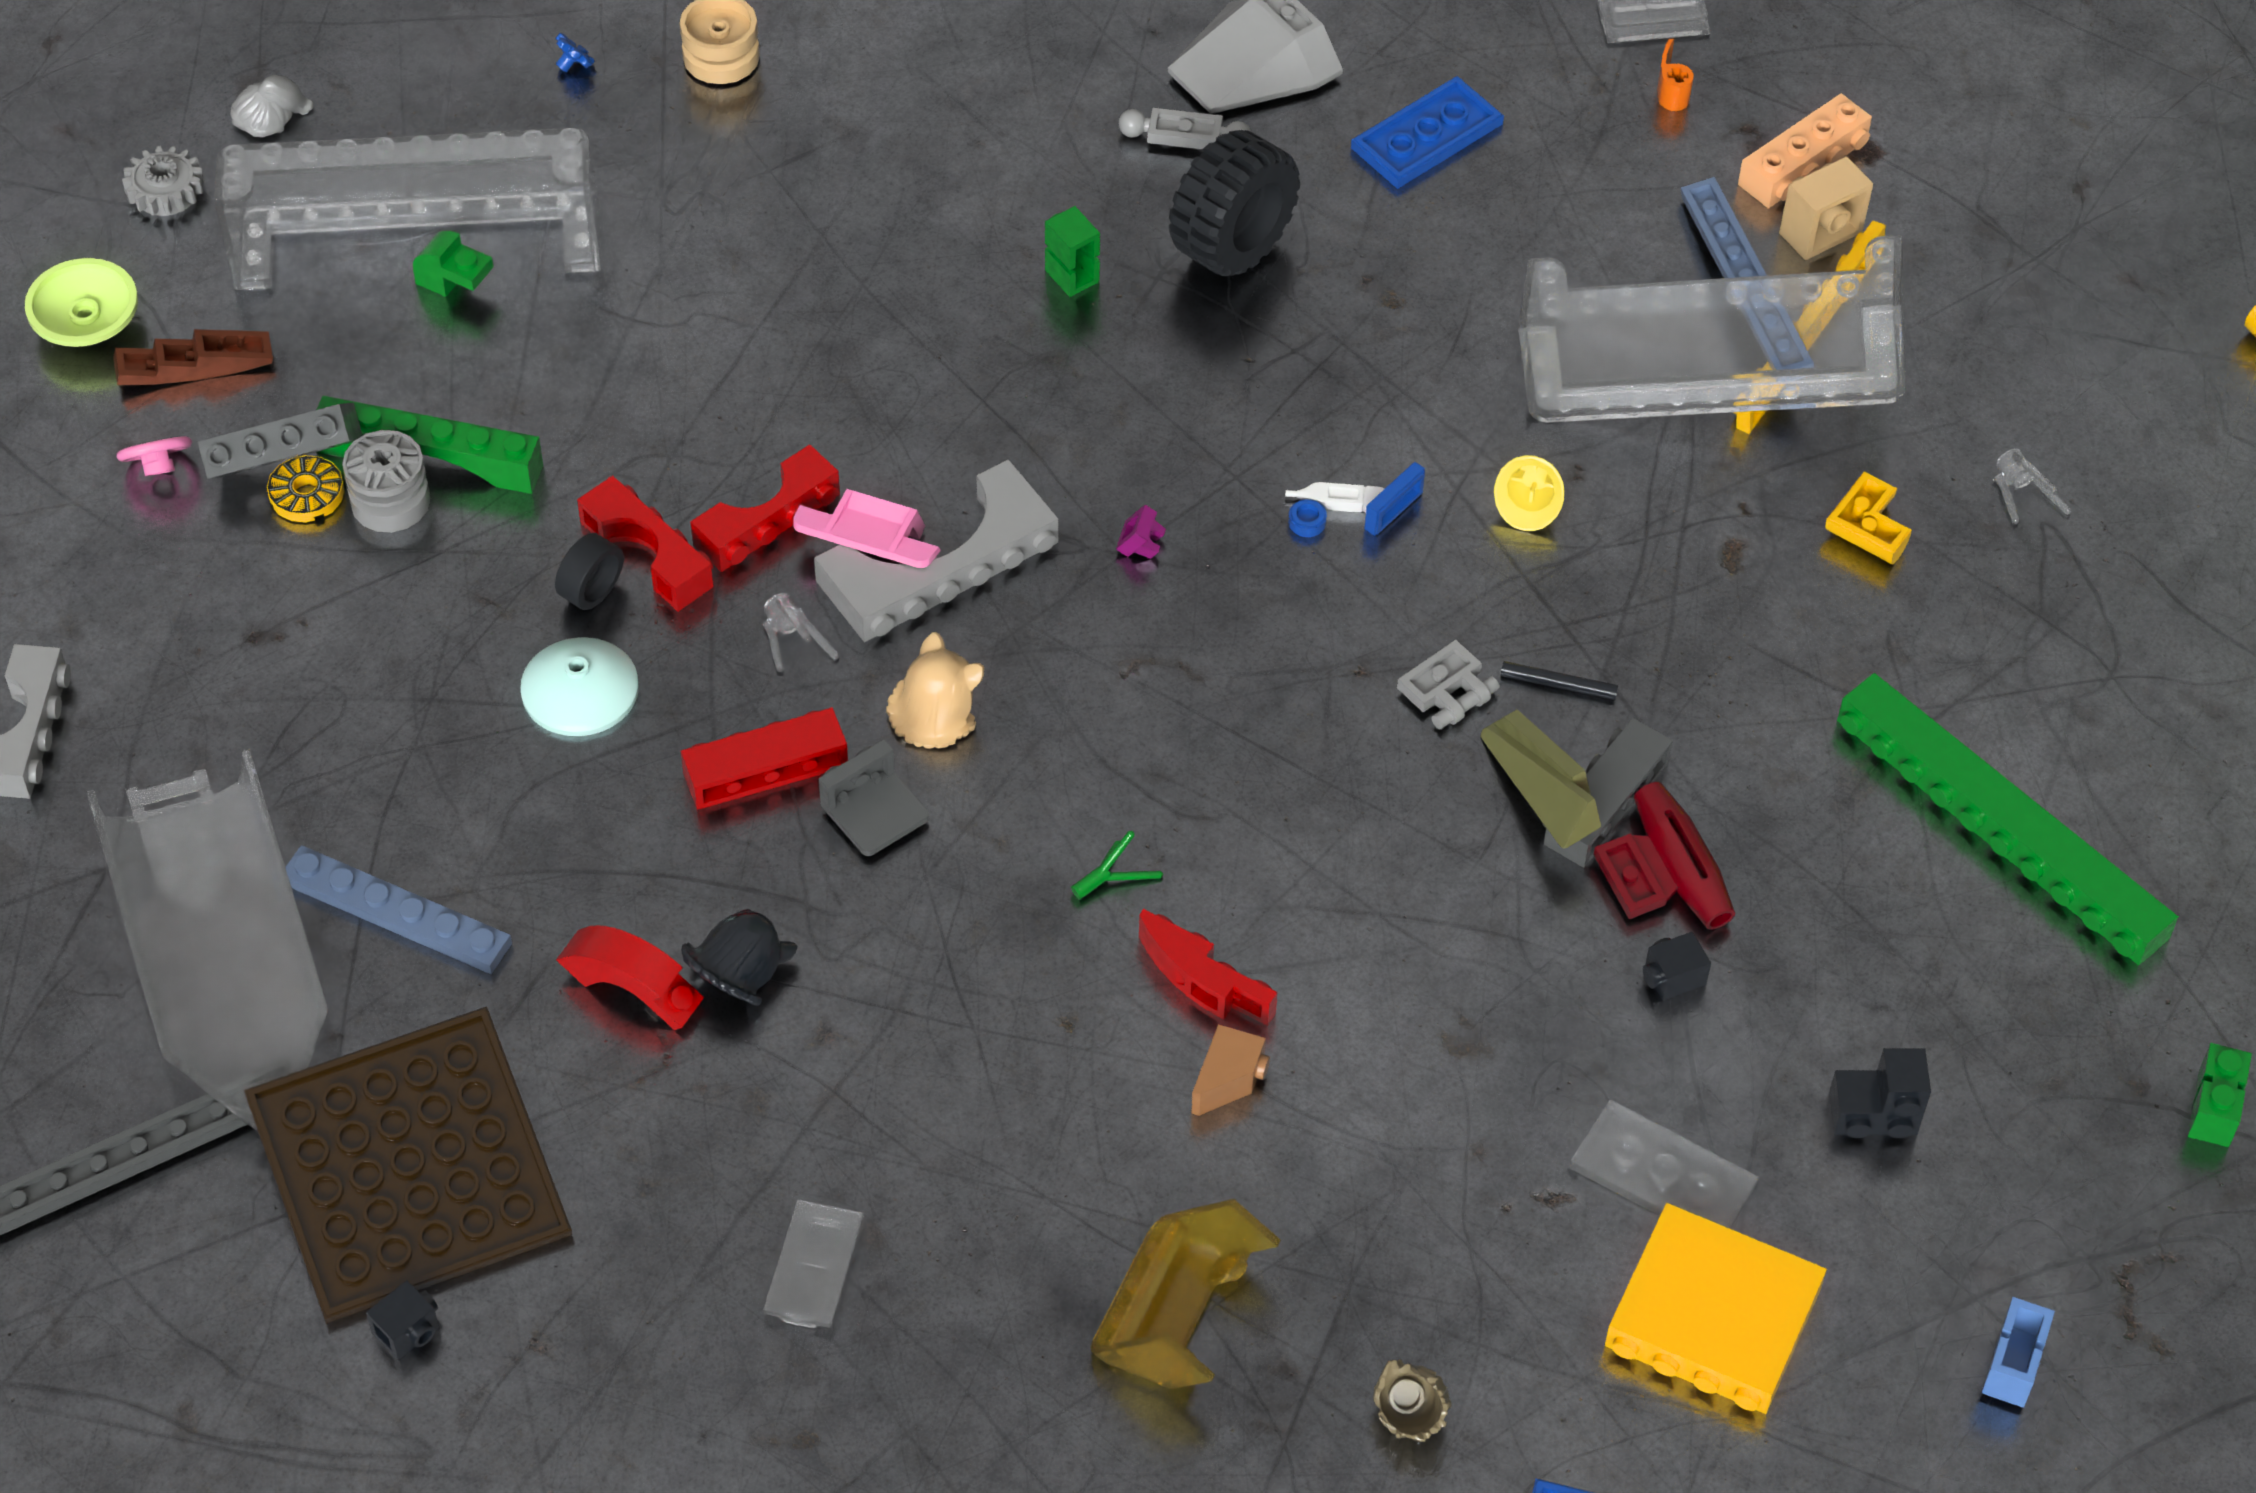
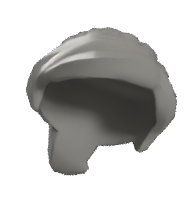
(268, 106)

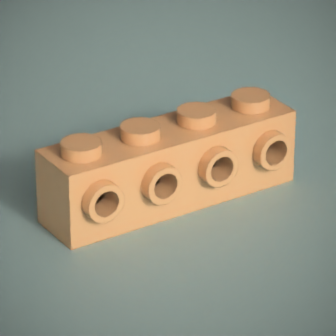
(1804, 148)

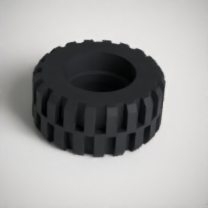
(1234, 202)

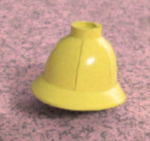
(1529, 493)

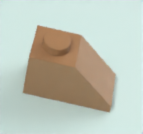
(1229, 1069)

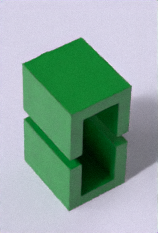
(1072, 251)
(2219, 1095)

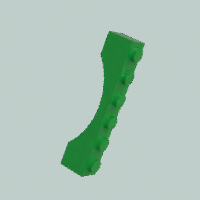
(496, 455)

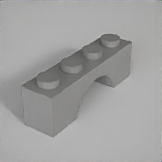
(35, 680)

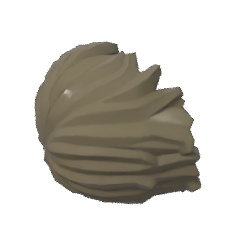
(1411, 1400)

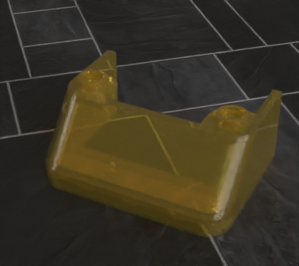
(1170, 1287)

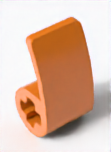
(1674, 82)

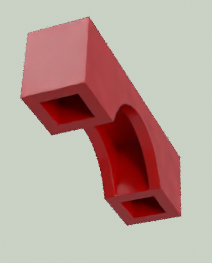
(619, 515)
(734, 532)

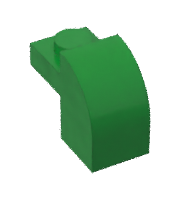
(448, 263)

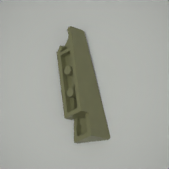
(1545, 777)

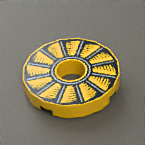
(304, 471)

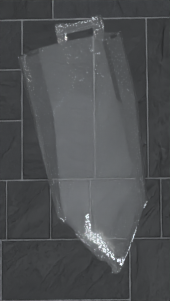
(214, 933)

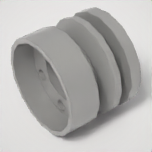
(386, 481)

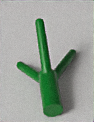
(1102, 874)

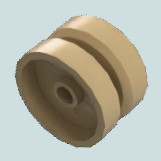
(719, 40)

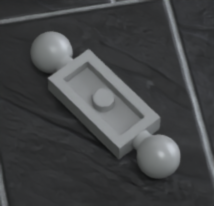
(1176, 127)

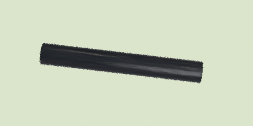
(1559, 680)

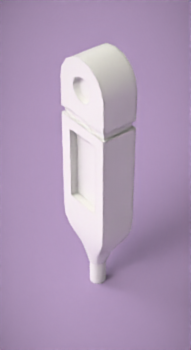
(1338, 496)

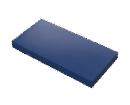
(1427, 132)

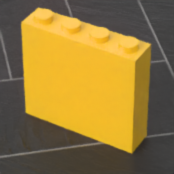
(1715, 1308)

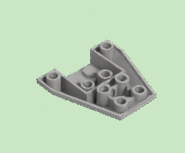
(1256, 55)

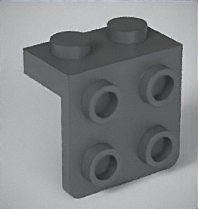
(871, 800)

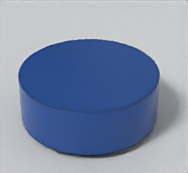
(1307, 518)

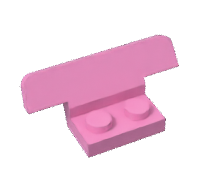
(870, 527)

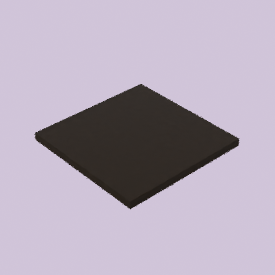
(407, 1163)

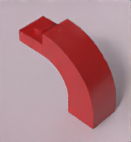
(633, 964)

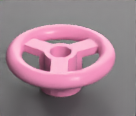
(155, 454)

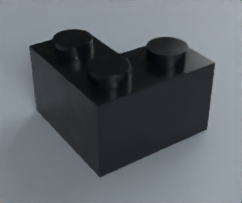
(1882, 1099)

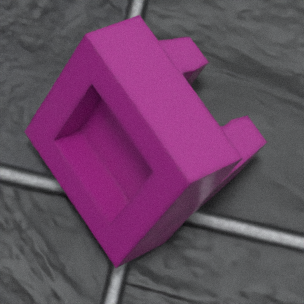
(1137, 534)

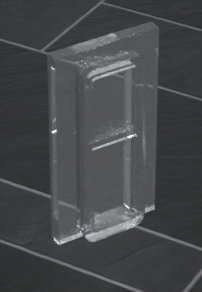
(1652, 19)
(813, 1264)

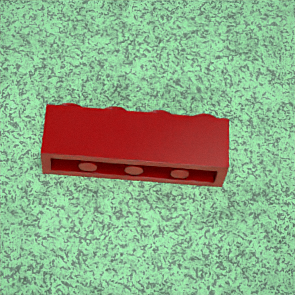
(764, 758)

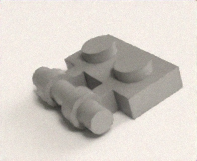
(1440, 676)

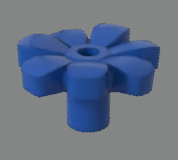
(572, 53)

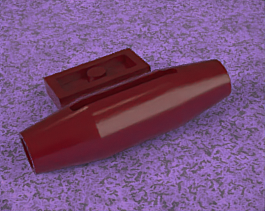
(1667, 860)

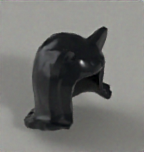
(739, 954)

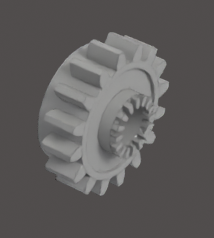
(163, 181)

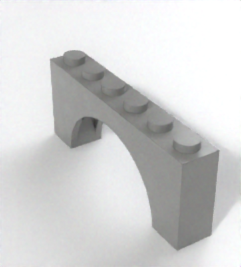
(883, 594)

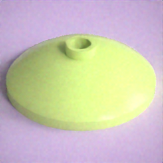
(81, 302)

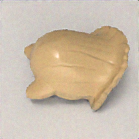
(935, 697)

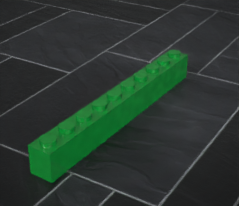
(2007, 819)

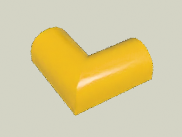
(1862, 524)

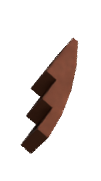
(202, 357)

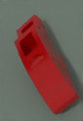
(1190, 966)

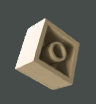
(1825, 208)

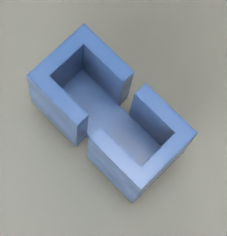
(2017, 1346)

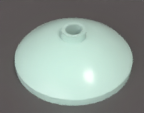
(581, 700)

